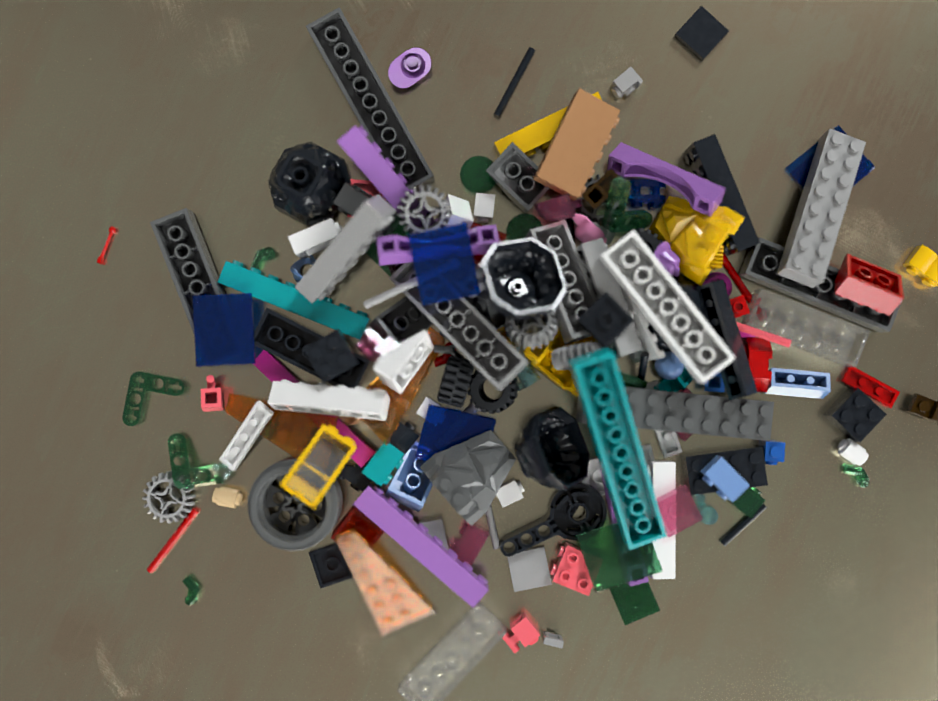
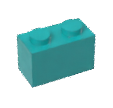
(383, 463)

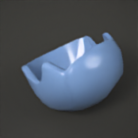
(669, 366)

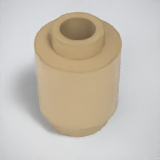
(227, 497)

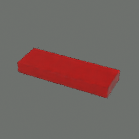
(870, 386)

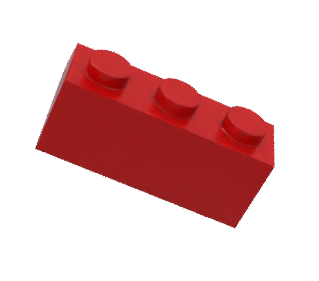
(869, 285)

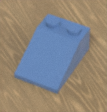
(409, 482)

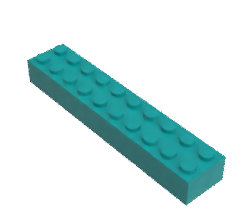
(617, 447)

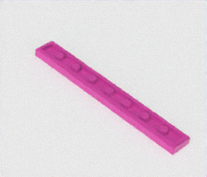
(276, 371)

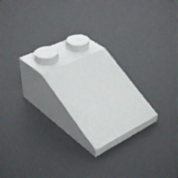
(403, 361)

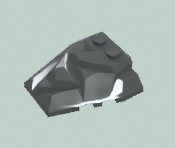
(470, 473)

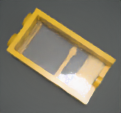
(319, 466)

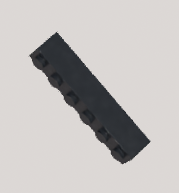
(720, 316)

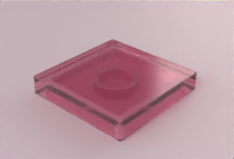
(678, 510)

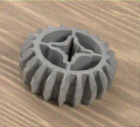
(422, 201)
(532, 331)
(562, 355)
(163, 511)

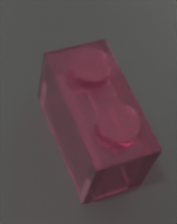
(469, 542)

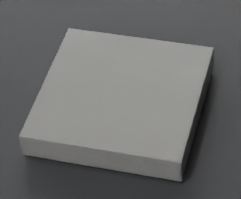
(529, 569)

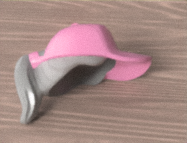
(589, 231)

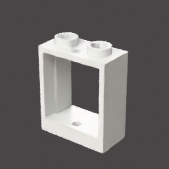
(314, 238)

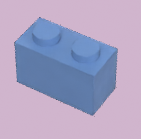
(724, 478)

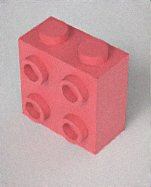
(571, 569)

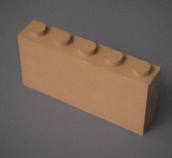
(577, 145)

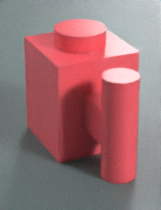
(211, 396)
(523, 630)

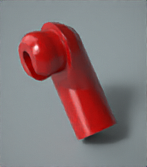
(441, 360)

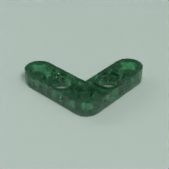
(615, 219)
(148, 385)
(185, 469)

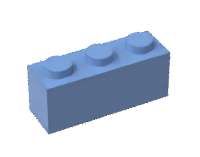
(799, 383)

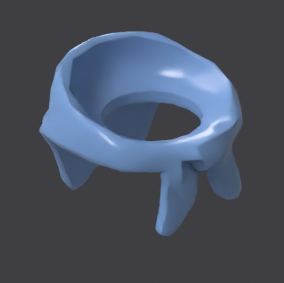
(295, 268)

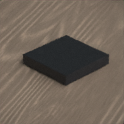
(701, 33)
(605, 320)
(329, 565)

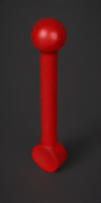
(112, 230)

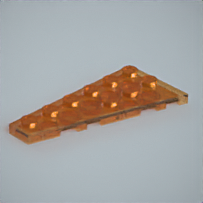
(285, 429)

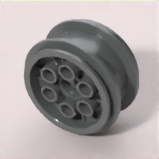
(274, 527)

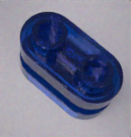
(637, 199)

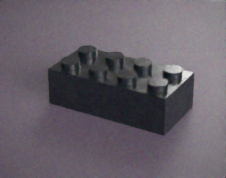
(745, 460)

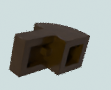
(599, 190)
(924, 407)

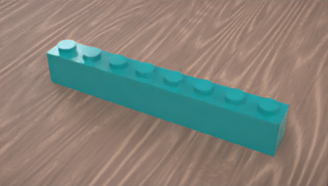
(290, 299)

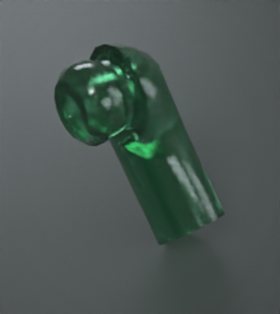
(262, 255)
(858, 473)
(193, 591)

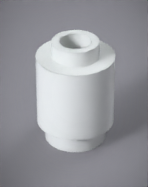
(852, 452)

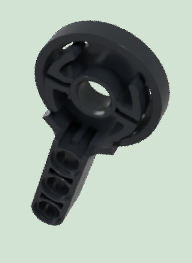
(559, 522)

